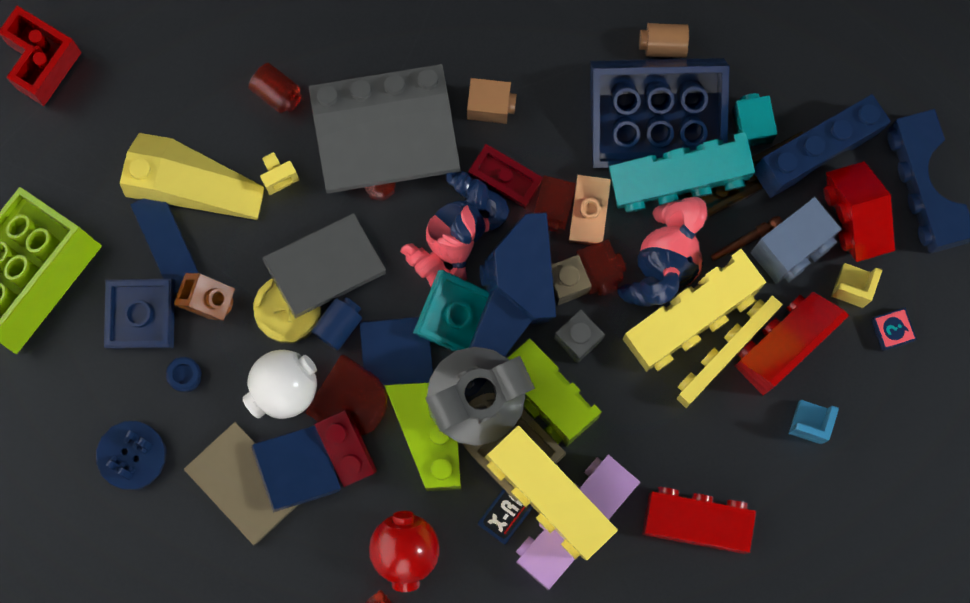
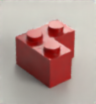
(44, 57)
(863, 210)

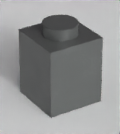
(579, 336)

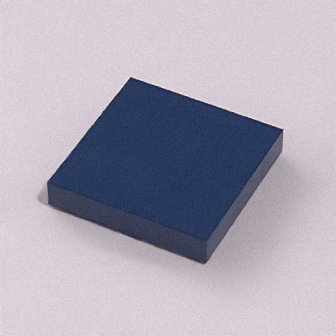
(139, 313)
(395, 352)
(295, 468)

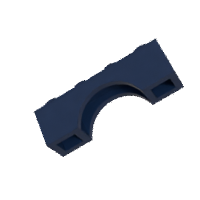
(815, 147)
(941, 221)

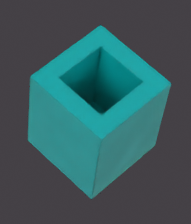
(756, 118)

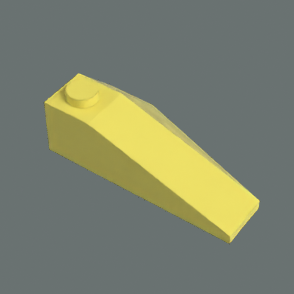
(182, 177)

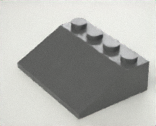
(384, 128)

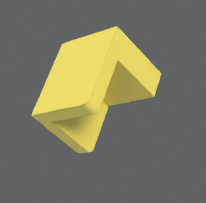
(856, 285)

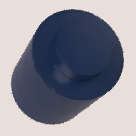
(337, 322)

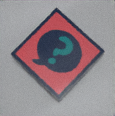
(893, 329)

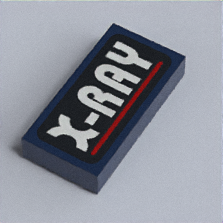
(504, 517)

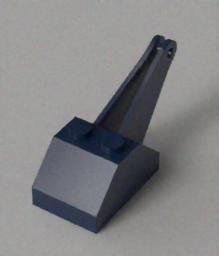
(518, 288)

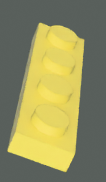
(737, 339)

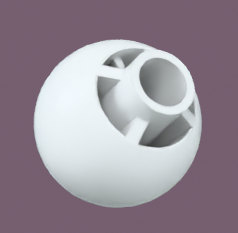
(281, 385)

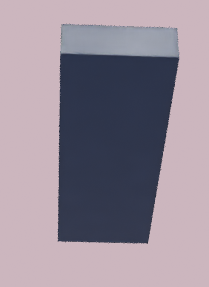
(164, 240)

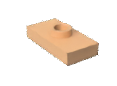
(589, 210)

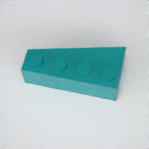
(682, 172)

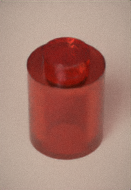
(275, 88)

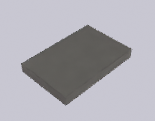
(324, 265)

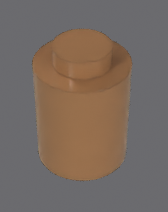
(665, 40)

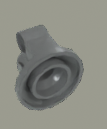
(454, 414)

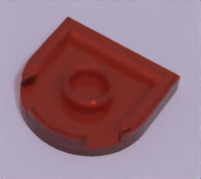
(354, 389)

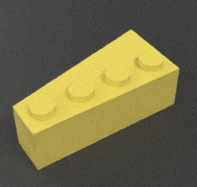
(694, 312)
(550, 493)

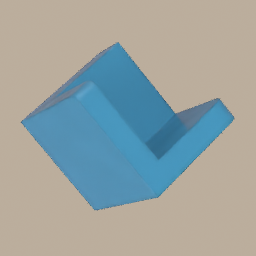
(813, 422)

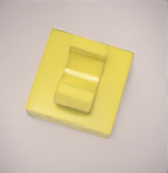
(278, 175)

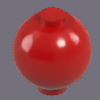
(404, 550)

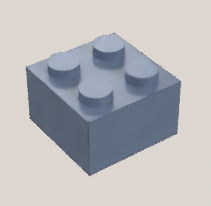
(789, 245)

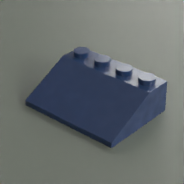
(656, 107)

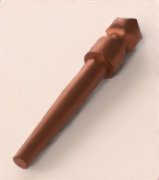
(760, 231)

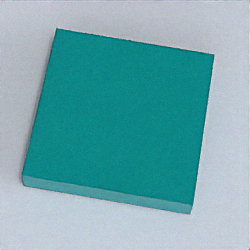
(451, 312)

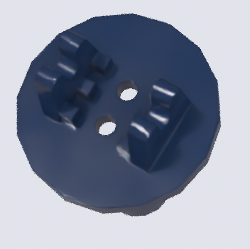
(139, 441)

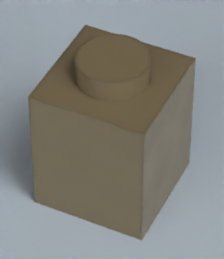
(570, 280)

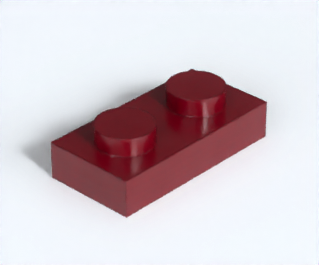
(505, 176)
(345, 447)

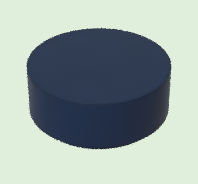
(183, 374)

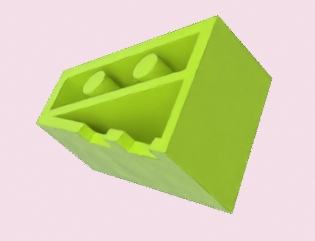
(554, 397)
(432, 450)

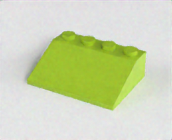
(37, 264)

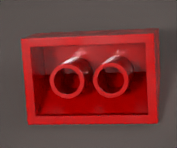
(789, 341)

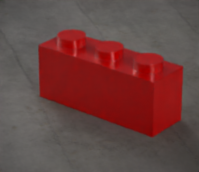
(699, 521)

